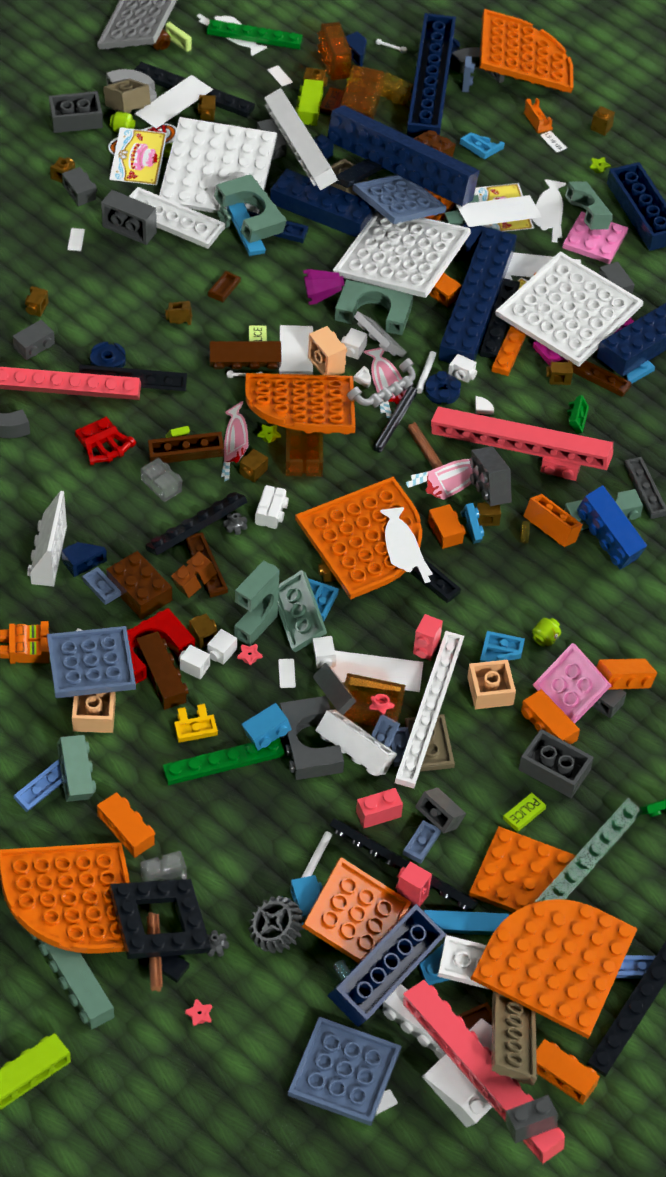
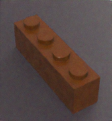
(245, 354)
(186, 447)
(161, 670)

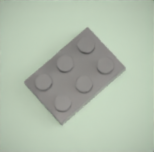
(377, 333)

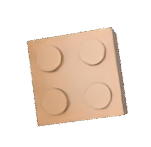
(327, 352)
(491, 684)
(94, 713)

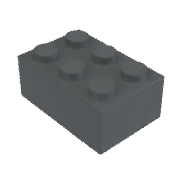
(75, 112)
(129, 217)
(491, 476)
(556, 763)

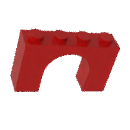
(169, 627)

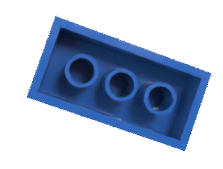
(611, 527)

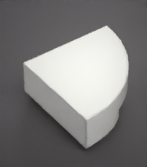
(363, 377)
(483, 406)

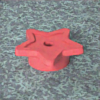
(249, 659)
(381, 698)
(199, 1018)

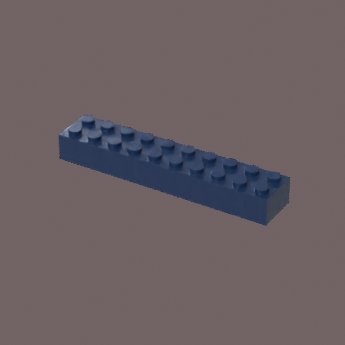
(431, 74)
(403, 155)
(478, 295)

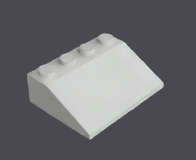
(49, 543)
(455, 1087)

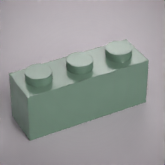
(76, 768)

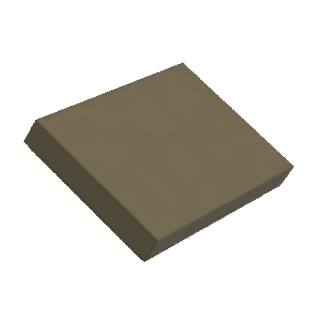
(439, 751)

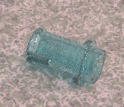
(341, 969)

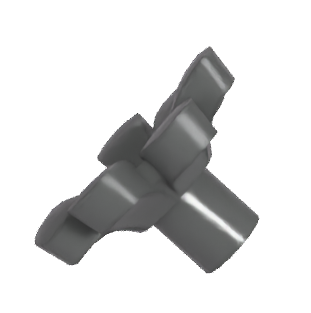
(235, 522)
(217, 943)

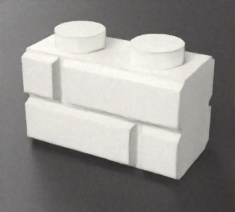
(271, 507)

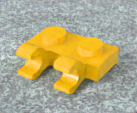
(195, 728)

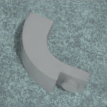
(124, 74)

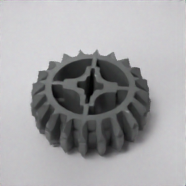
(288, 918)

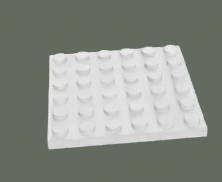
(210, 155)
(403, 254)
(569, 308)

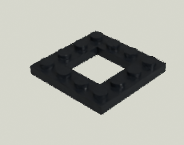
(138, 945)

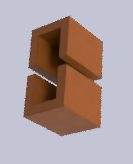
(185, 576)

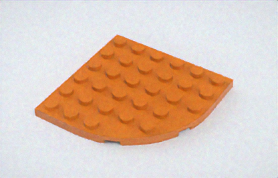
(523, 52)
(302, 401)
(352, 535)
(65, 894)
(557, 960)

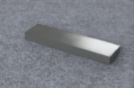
(645, 487)
(334, 689)

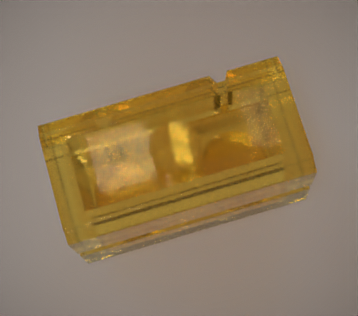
(397, 89)

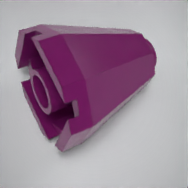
(321, 284)

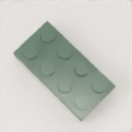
(299, 611)

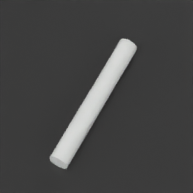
(426, 370)
(317, 854)

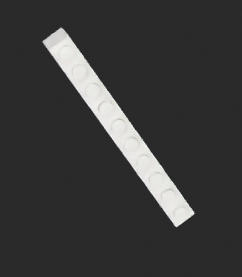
(299, 140)

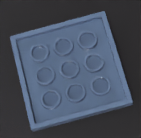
(399, 199)
(91, 662)
(344, 1071)

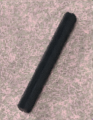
(395, 419)

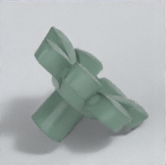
(225, 217)

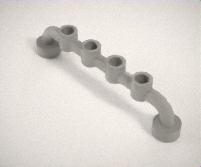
(386, 393)

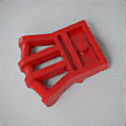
(100, 432)

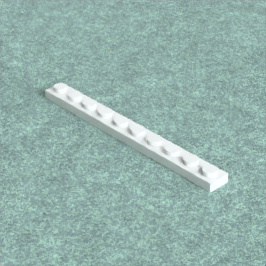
(429, 710)

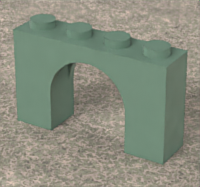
(248, 190)
(358, 294)
(260, 597)

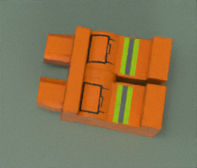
(26, 643)

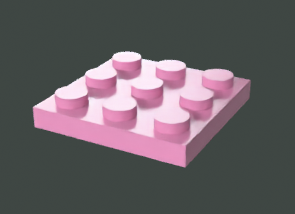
(595, 243)
(573, 683)

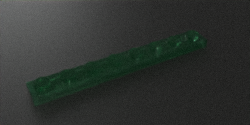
(592, 852)

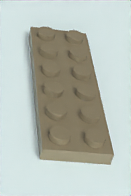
(513, 1040)

